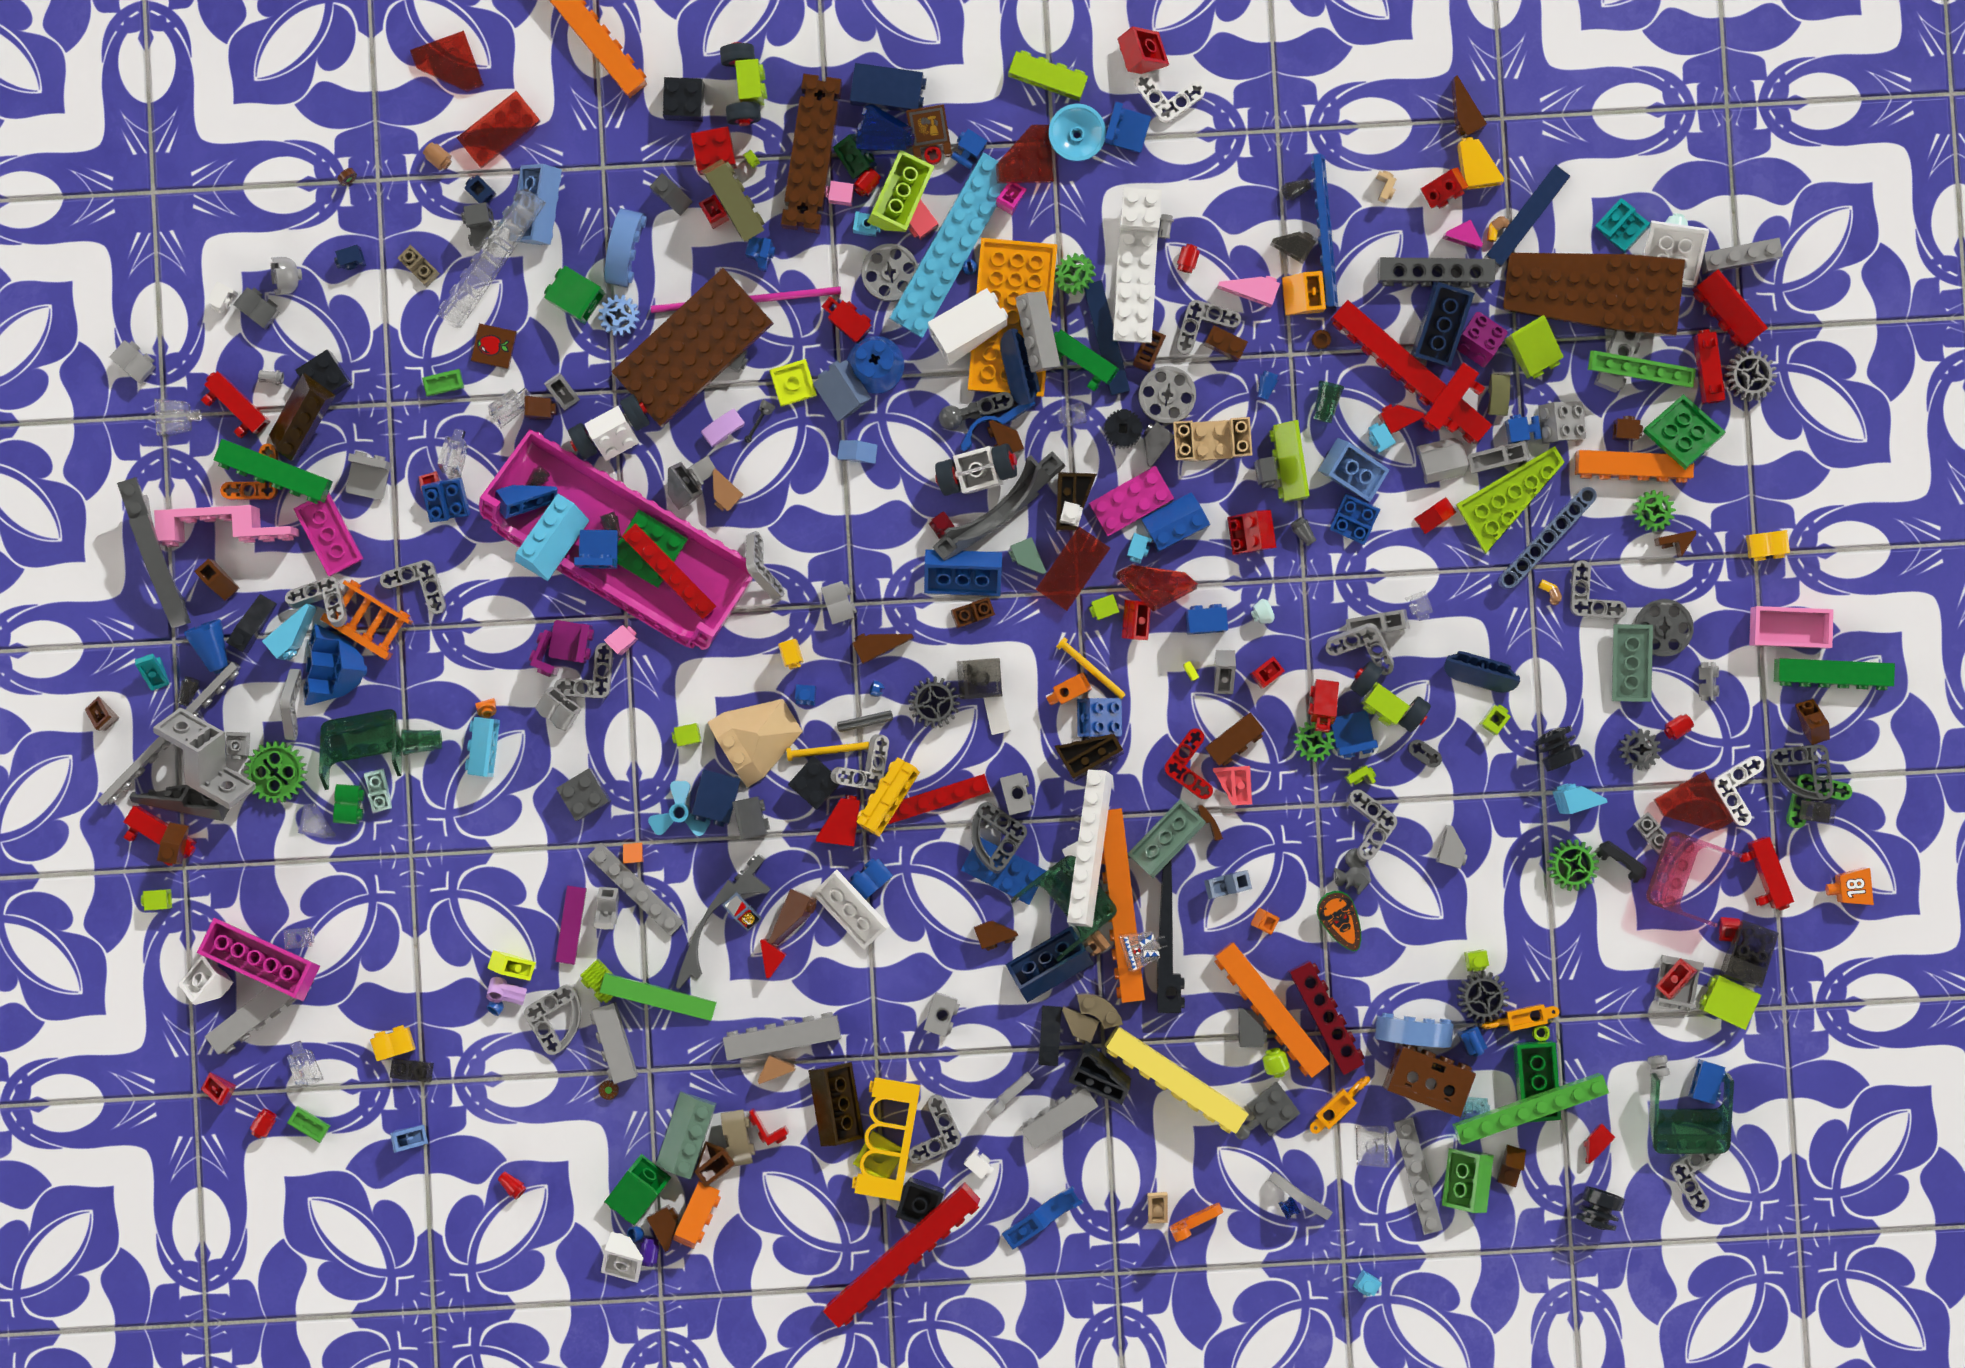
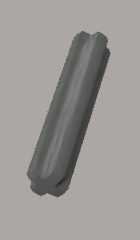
(865, 721)

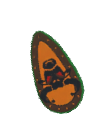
(1340, 919)

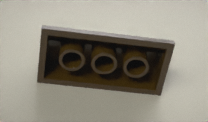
(300, 417)
(836, 1104)

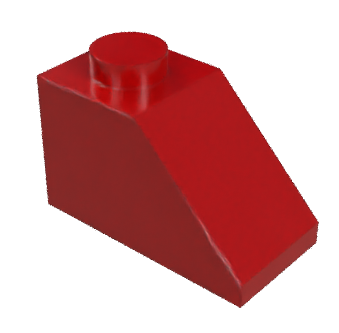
(1399, 417)

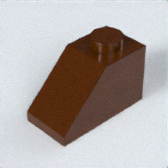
(539, 408)
(173, 843)
(664, 1225)

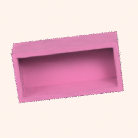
(1791, 627)

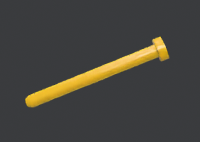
(1089, 667)
(826, 750)

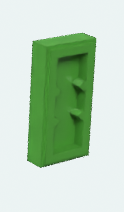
(443, 382)
(308, 1124)

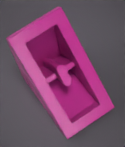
(1010, 197)
(1464, 235)

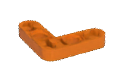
(258, 486)
(1181, 1229)

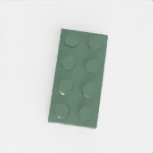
(1632, 662)
(1166, 838)

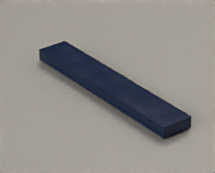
(1528, 215)
(1104, 329)

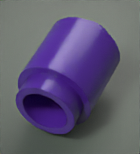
(649, 1250)

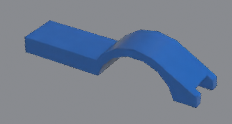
(1004, 419)
(1041, 1217)

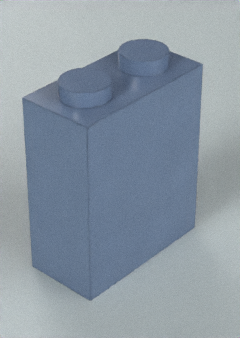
(841, 390)

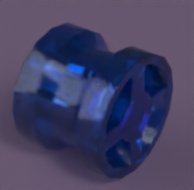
(1289, 1207)

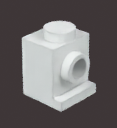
(221, 297)
(1071, 514)
(979, 1164)

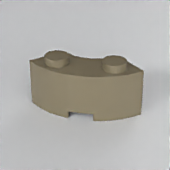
(1100, 1008)
(737, 1139)

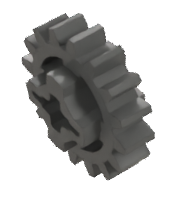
(1639, 757)

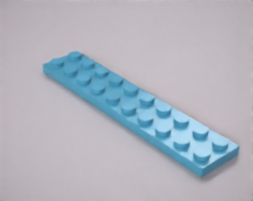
(949, 248)

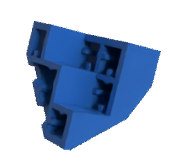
(332, 668)

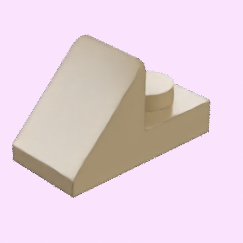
(1157, 1207)

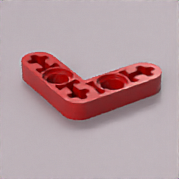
(1182, 762)

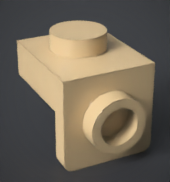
(1388, 190)

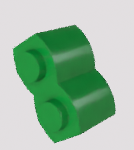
(347, 804)

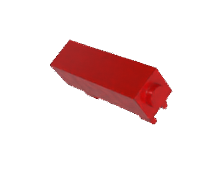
(1709, 367)
(1449, 398)
(236, 402)
(151, 827)
(1770, 873)

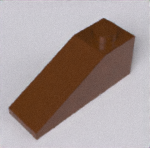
(1466, 114)
(874, 645)
(794, 912)

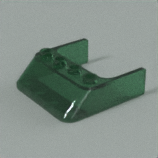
(358, 738)
(1058, 884)
(1691, 1129)

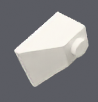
(205, 982)
(622, 1258)

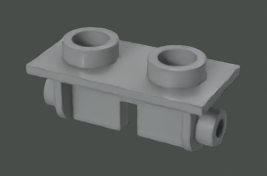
(1709, 688)

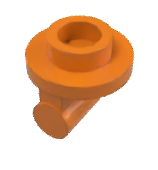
(486, 708)

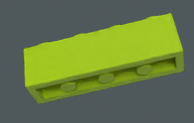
(1048, 75)

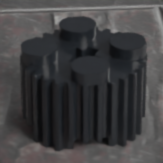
(1125, 418)

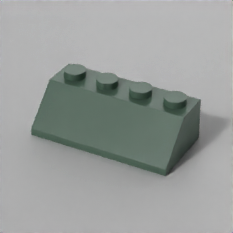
(686, 1135)

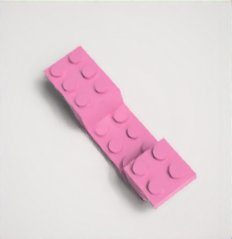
(244, 518)

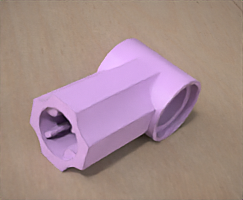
(500, 990)

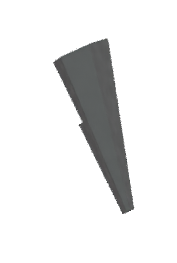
(183, 800)

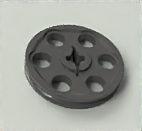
(1672, 622)

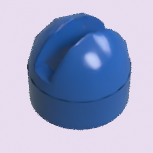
(965, 267)
(875, 688)
(495, 1008)
(635, 1233)

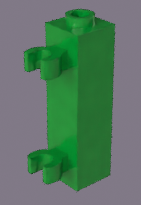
(1086, 358)

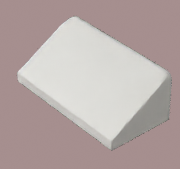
(997, 714)

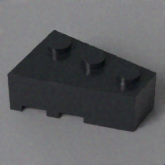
(1099, 1075)

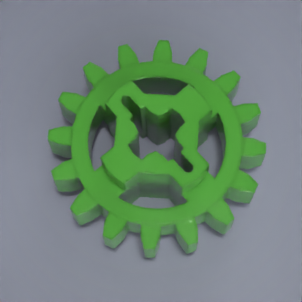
(1079, 274)
(1661, 513)
(1311, 749)

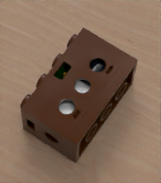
(1419, 1079)

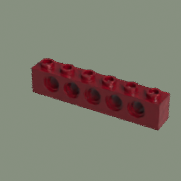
(1345, 1063)

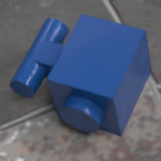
(971, 145)
(1519, 430)
(1472, 1041)

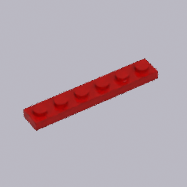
(668, 571)
(941, 797)

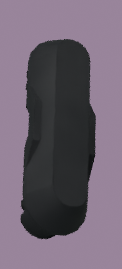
(1637, 869)

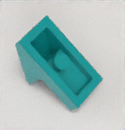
(152, 671)

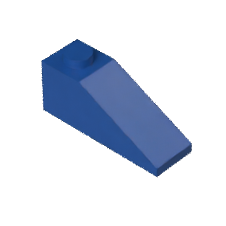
(524, 498)

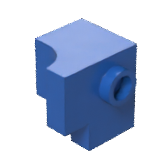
(760, 250)

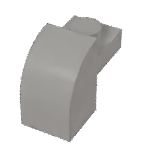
(607, 908)

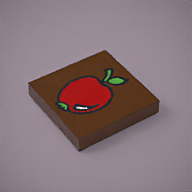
(494, 346)

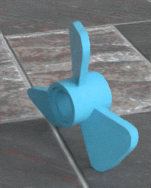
(662, 822)

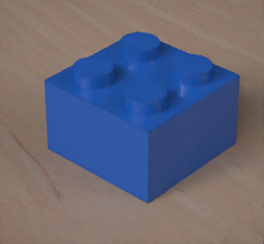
(1206, 620)

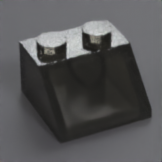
(979, 678)

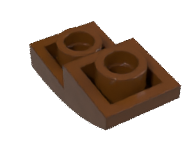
(972, 612)

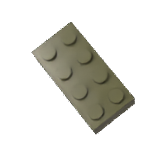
(733, 200)

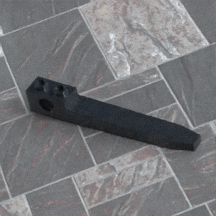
(1165, 976)

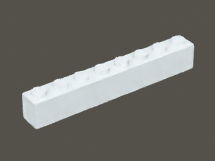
(1090, 848)

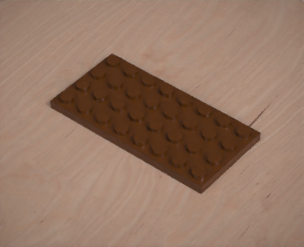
(692, 347)

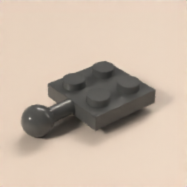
(1271, 1110)

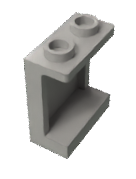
(1686, 996)

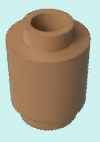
(437, 156)

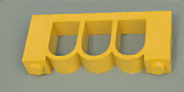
(880, 1186)

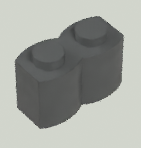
(257, 308)
(1266, 472)

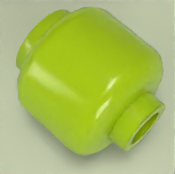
(1275, 1062)

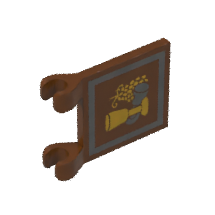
(929, 128)

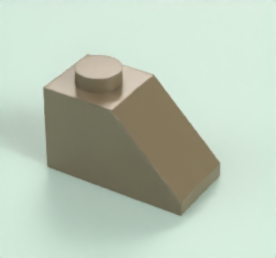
(1081, 1025)

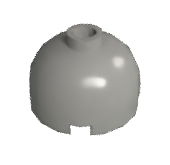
(284, 275)

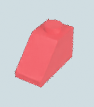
(922, 222)

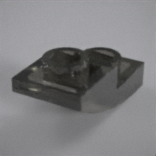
(411, 1070)

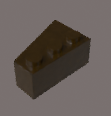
(1072, 489)
(1088, 754)

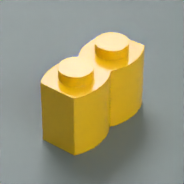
(1767, 544)
(791, 654)
(393, 1043)

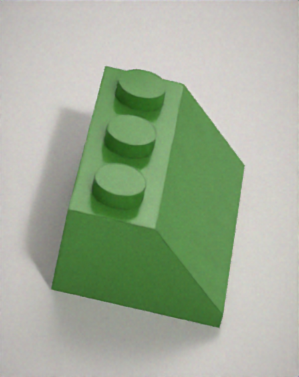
(1467, 1180)

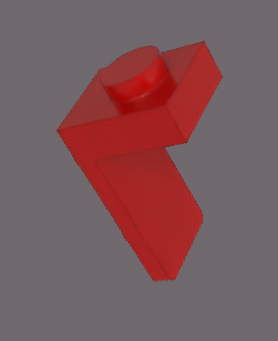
(778, 1135)

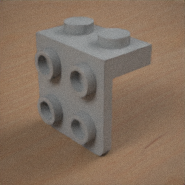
(1562, 421)
(367, 475)

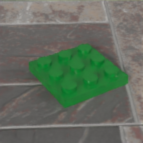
(1684, 431)
(664, 537)

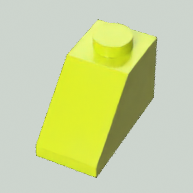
(511, 965)

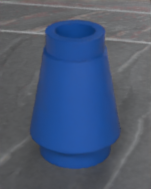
(1267, 384)

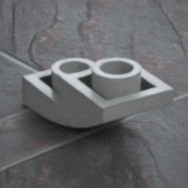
(1651, 831)

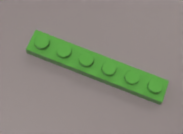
(1641, 369)

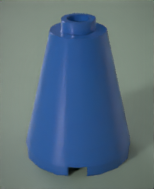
(209, 645)

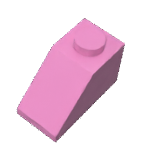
(621, 639)

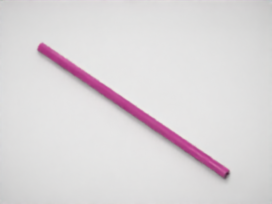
(763, 298)

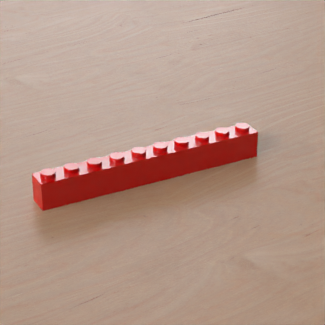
(1405, 368)
(901, 1255)

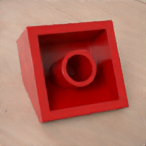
(1142, 50)

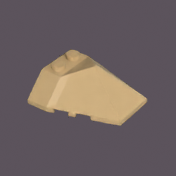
(755, 737)

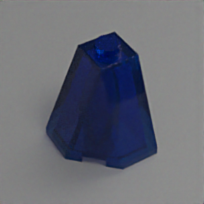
(883, 131)

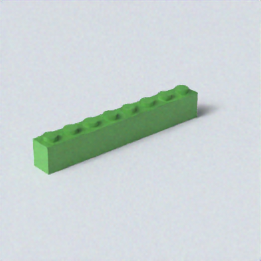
(1530, 1108)

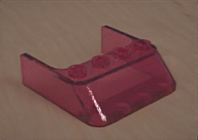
(1674, 871)

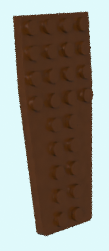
(1597, 290)

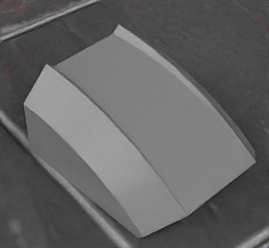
(1442, 460)

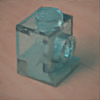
(1480, 1104)

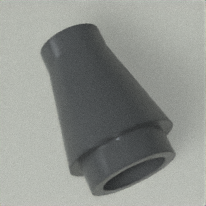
(1303, 530)

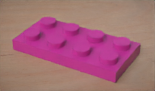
(1131, 501)
(328, 535)

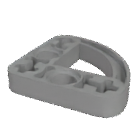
(542, 1018)

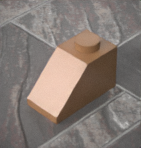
(724, 492)

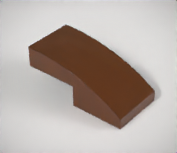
(1204, 814)

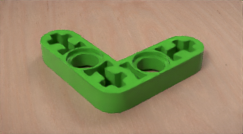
(1836, 795)

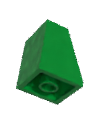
(574, 294)
(637, 1189)

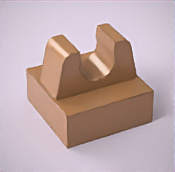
(1097, 943)

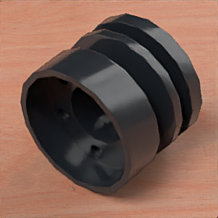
(1558, 748)
(1600, 1208)

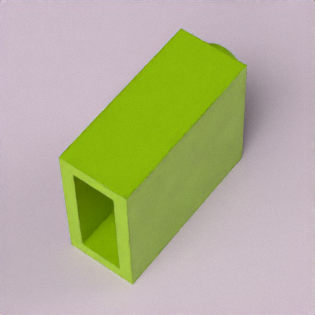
(1729, 1001)

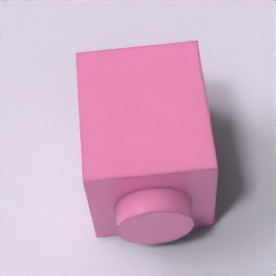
(840, 193)

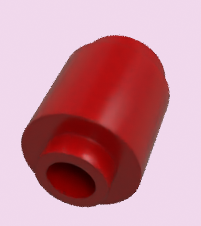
(867, 182)
(1188, 258)
(1678, 727)
(263, 1123)

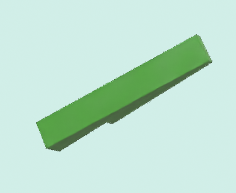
(657, 996)

